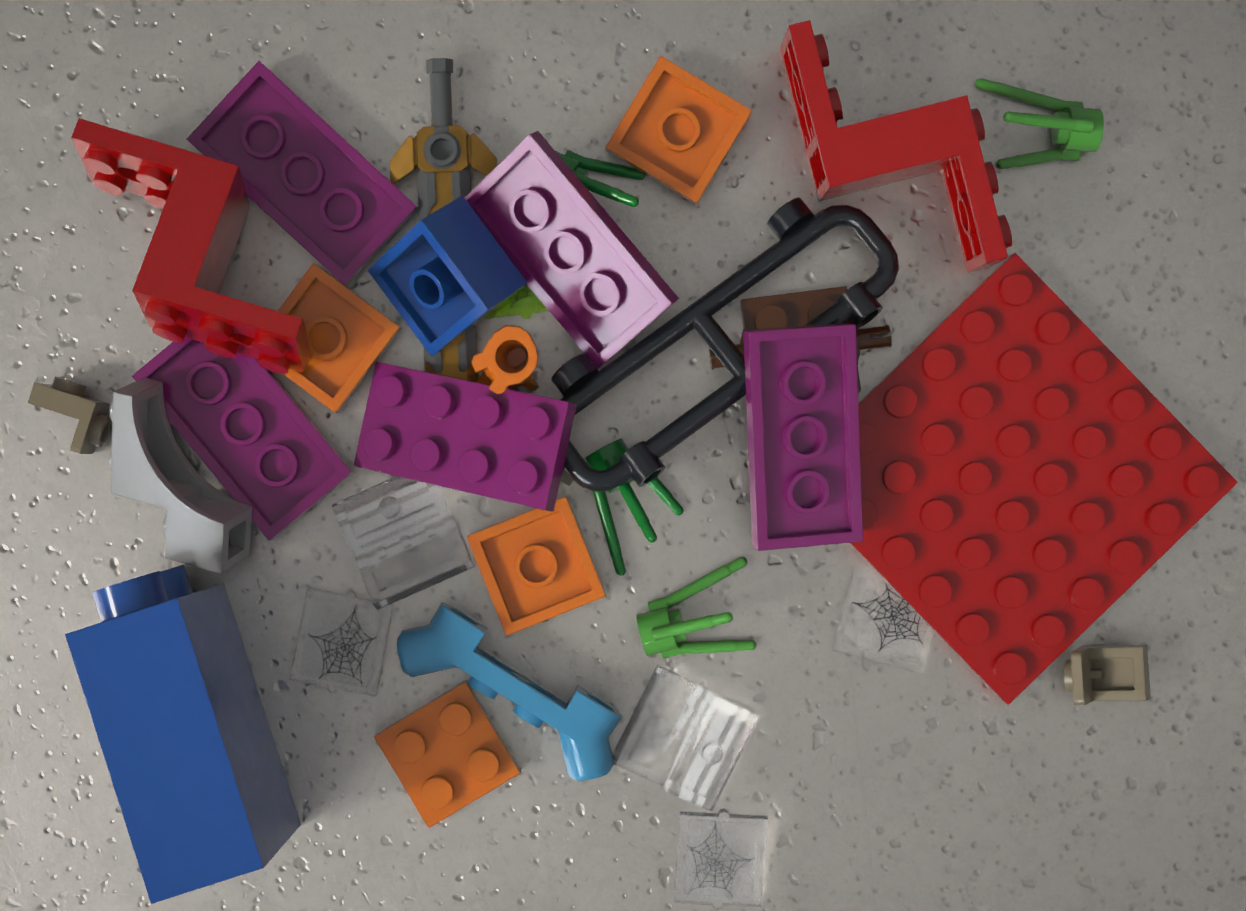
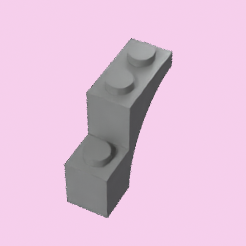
(149, 467)

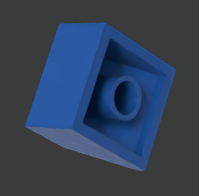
(446, 275)

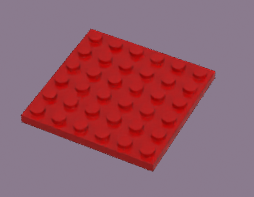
(1021, 478)

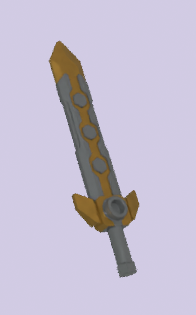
(443, 160)

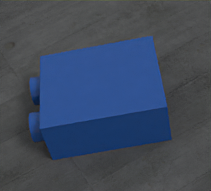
(183, 732)

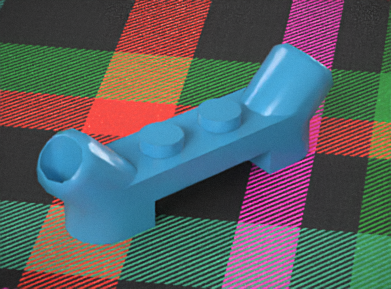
(581, 723)

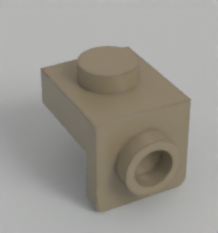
(69, 399)
(1108, 673)

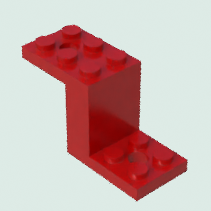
(896, 149)
(191, 246)

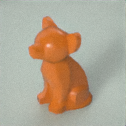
(508, 360)

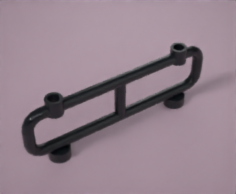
(796, 229)

